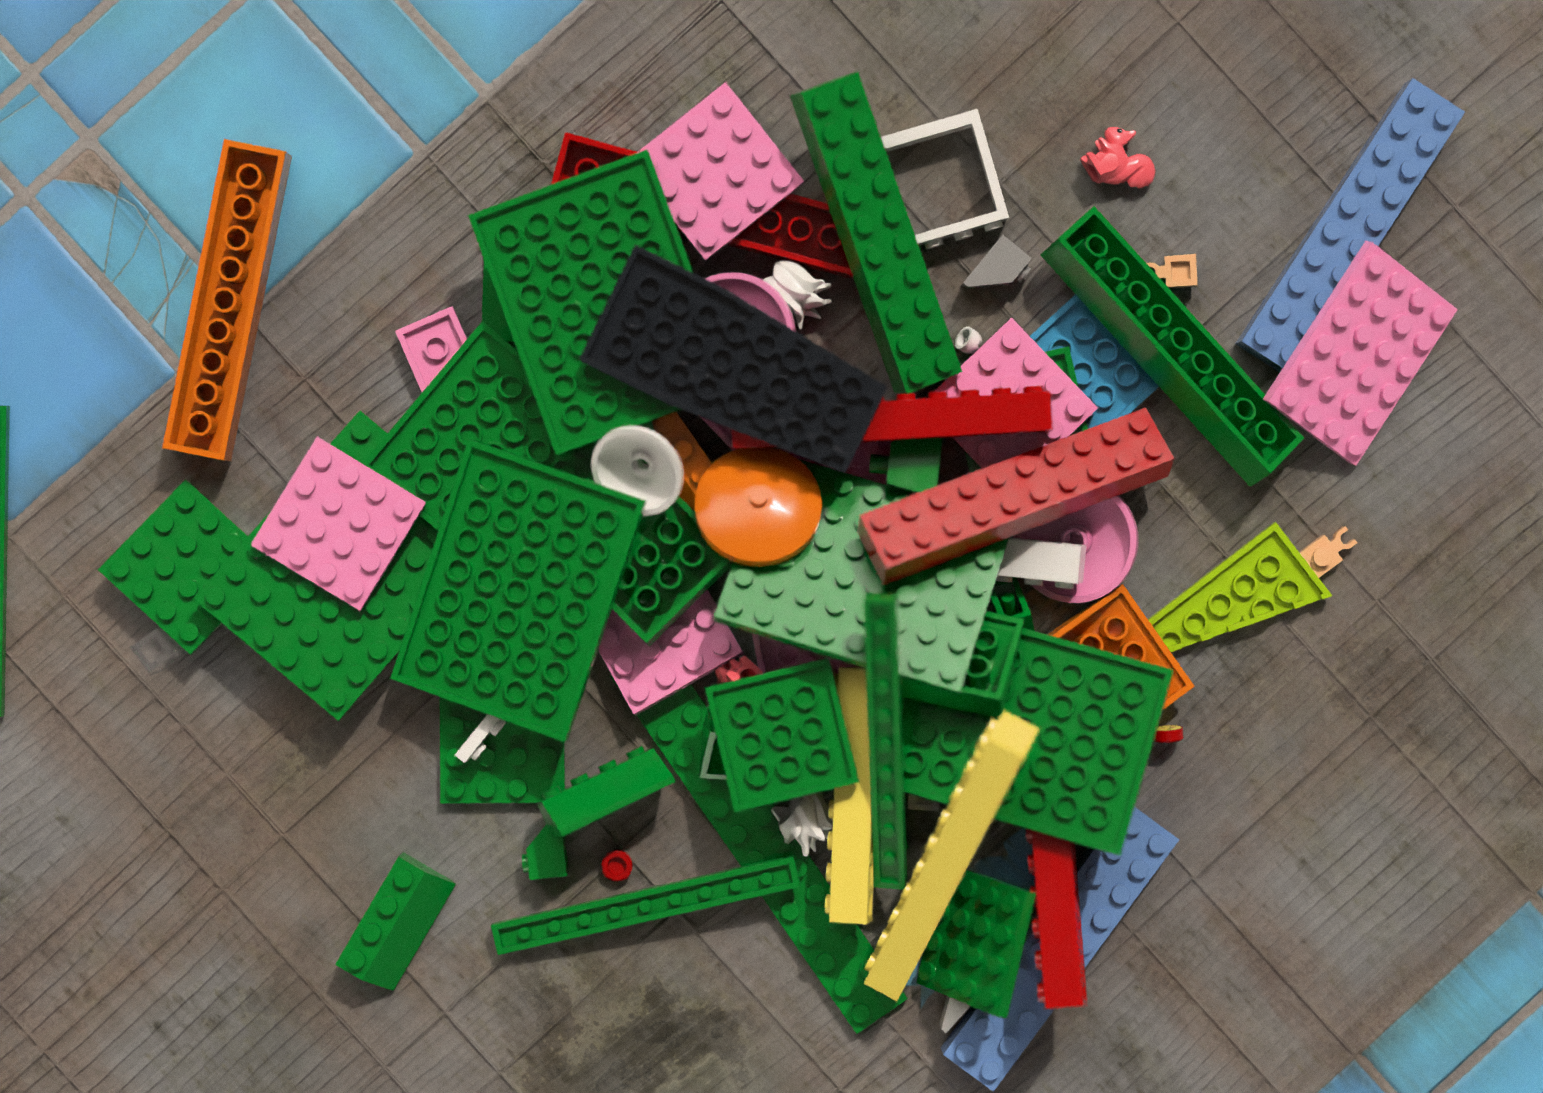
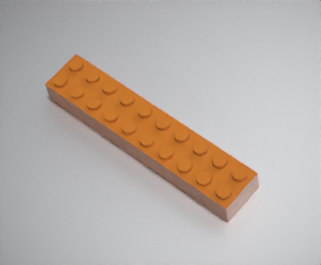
(227, 300)

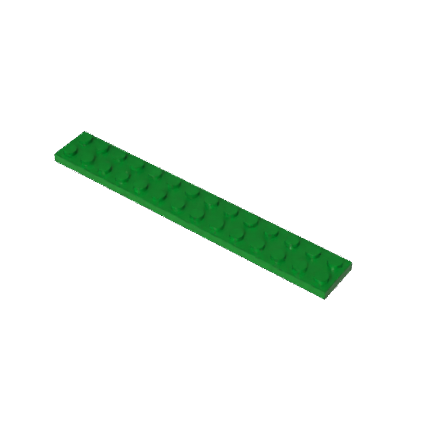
(831, 949)

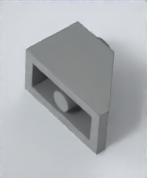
(999, 266)

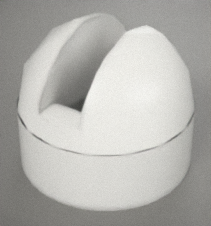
(968, 340)

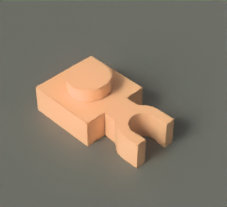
(1178, 271)
(1324, 554)

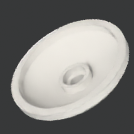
(619, 466)

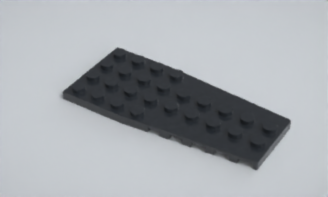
(730, 362)

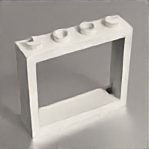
(940, 128)

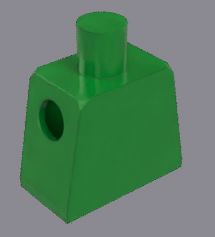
(910, 465)

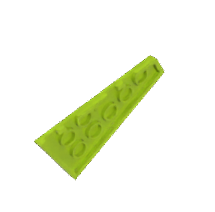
(1245, 588)

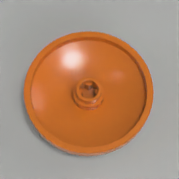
(758, 506)

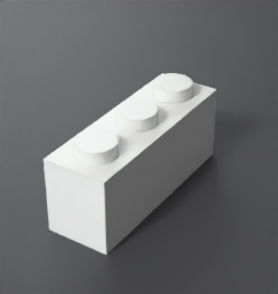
(1043, 561)

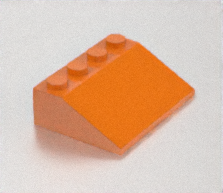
(1121, 628)

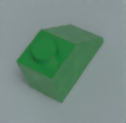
(1009, 600)
(546, 856)

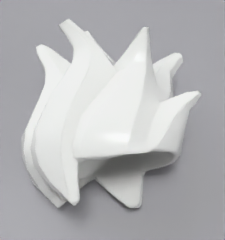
(798, 289)
(804, 820)

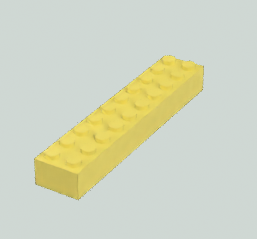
(948, 853)

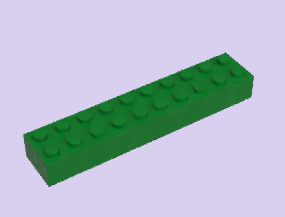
(876, 233)
(1172, 346)

